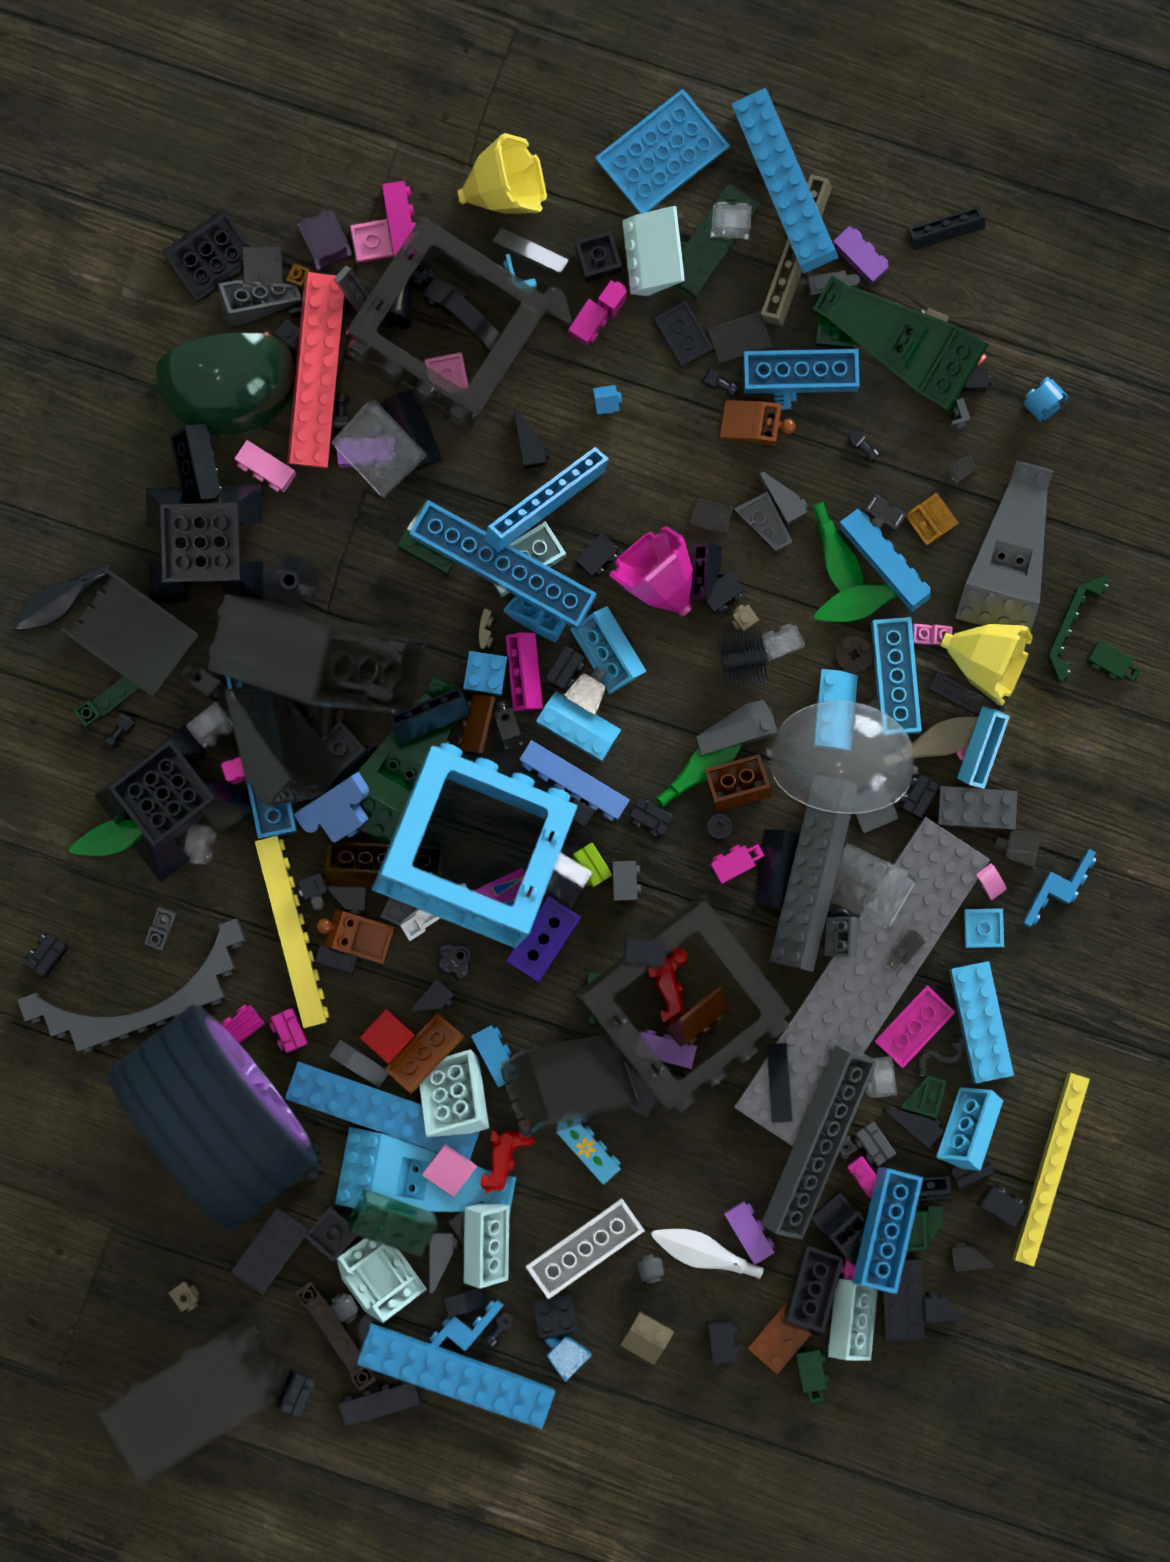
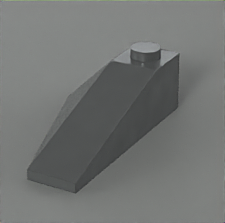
(250, 302)
(743, 726)

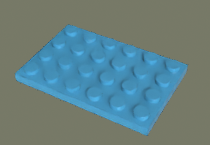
(662, 152)

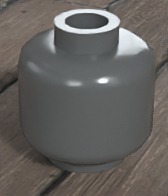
(650, 1269)
(344, 1307)

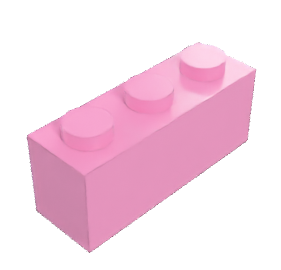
(264, 467)

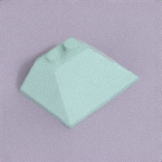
(379, 1278)

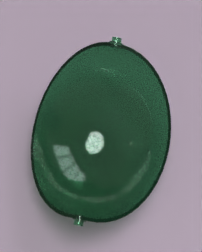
(228, 381)

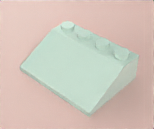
(653, 251)
(454, 1097)

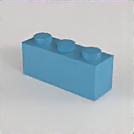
(492, 1051)

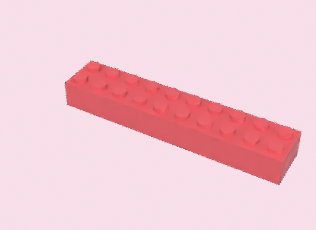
(315, 372)

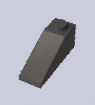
(786, 501)
(359, 1063)
(441, 1251)

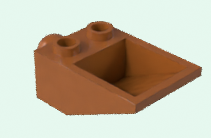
(749, 422)
(356, 935)

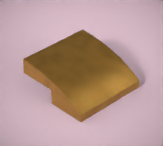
(931, 519)

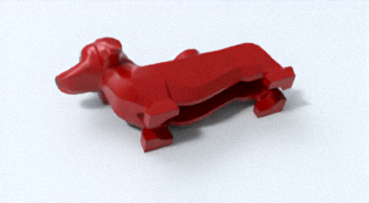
(668, 985)
(502, 1159)

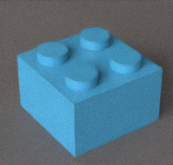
(485, 673)

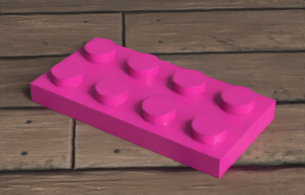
(914, 1026)

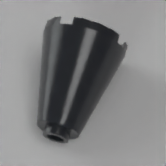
(400, 311)

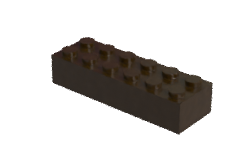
(359, 863)

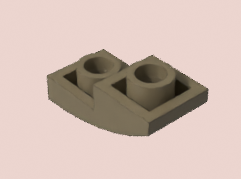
(485, 635)

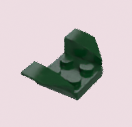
(924, 1227)

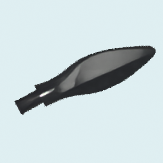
(56, 600)

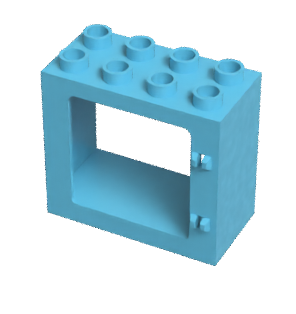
(452, 902)

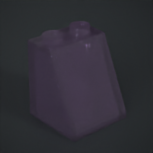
(324, 238)

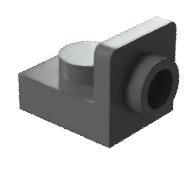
(960, 410)

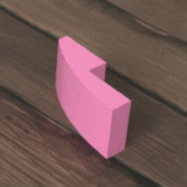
(929, 633)
(991, 881)

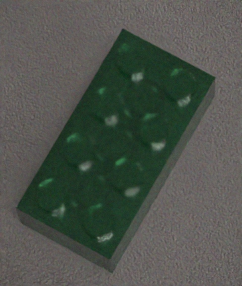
(392, 1223)

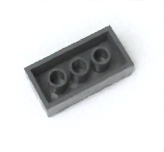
(976, 808)

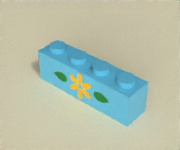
(591, 1152)

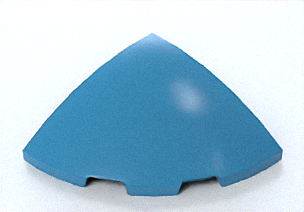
(534, 619)

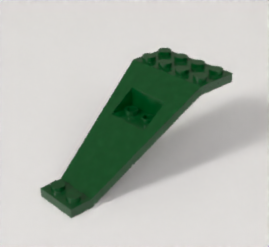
(933, 359)
(391, 785)

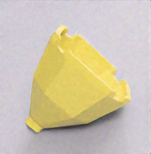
(505, 178)
(990, 657)

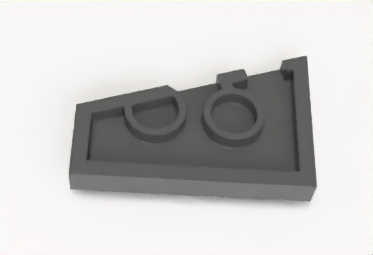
(765, 520)

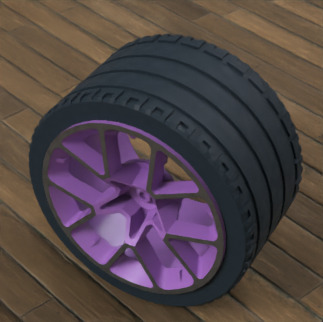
(212, 1117)

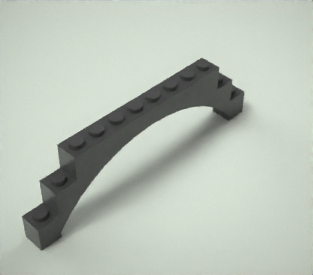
(93, 1031)

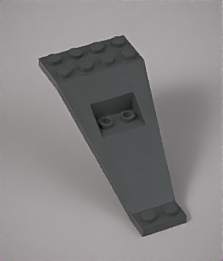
(1002, 588)

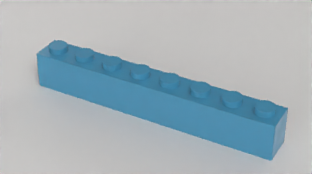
(546, 499)

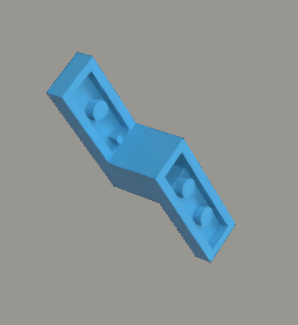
(1059, 888)
(461, 1332)

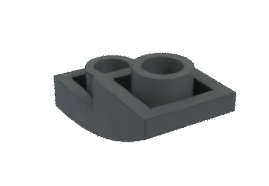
(160, 928)

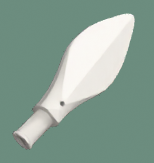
(702, 1251)

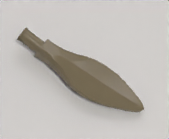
(945, 737)

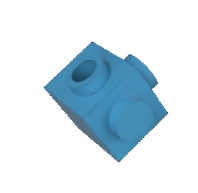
(607, 399)

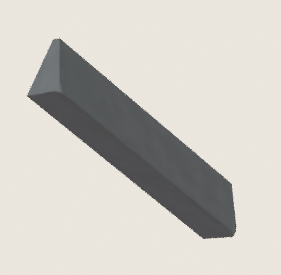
(530, 252)

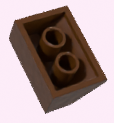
(477, 725)
(738, 783)
(699, 1018)

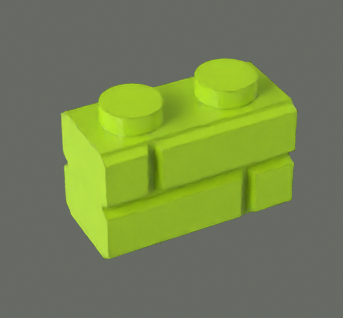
(592, 860)

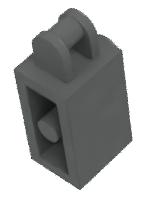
(817, 283)

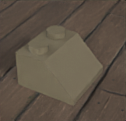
(647, 1338)

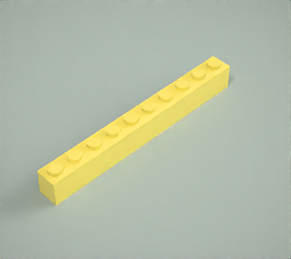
(291, 932)
(1050, 1169)

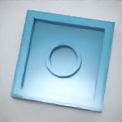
(983, 928)

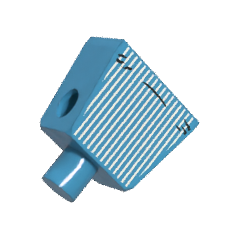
(567, 1355)

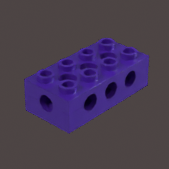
(549, 951)

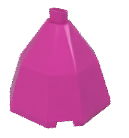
(657, 571)

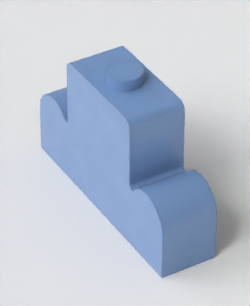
(337, 809)

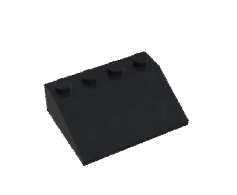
(207, 254)

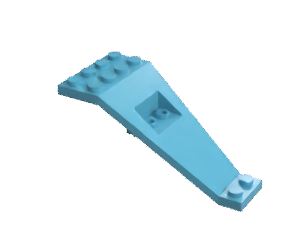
(389, 1169)

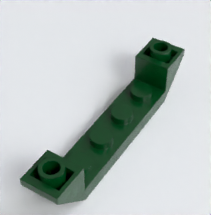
(1058, 666)
(106, 702)

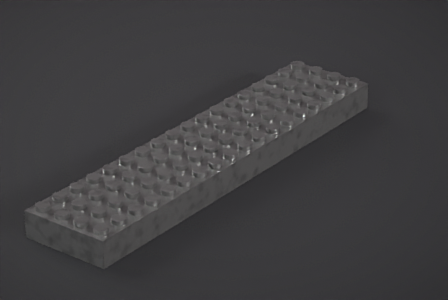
(861, 991)

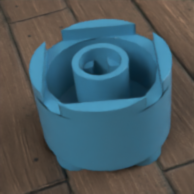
(1045, 399)

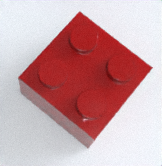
(387, 1036)

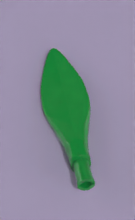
(838, 557)
(855, 603)
(694, 773)
(108, 838)

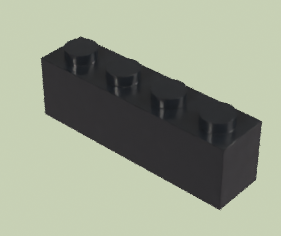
(429, 715)
(379, 1403)

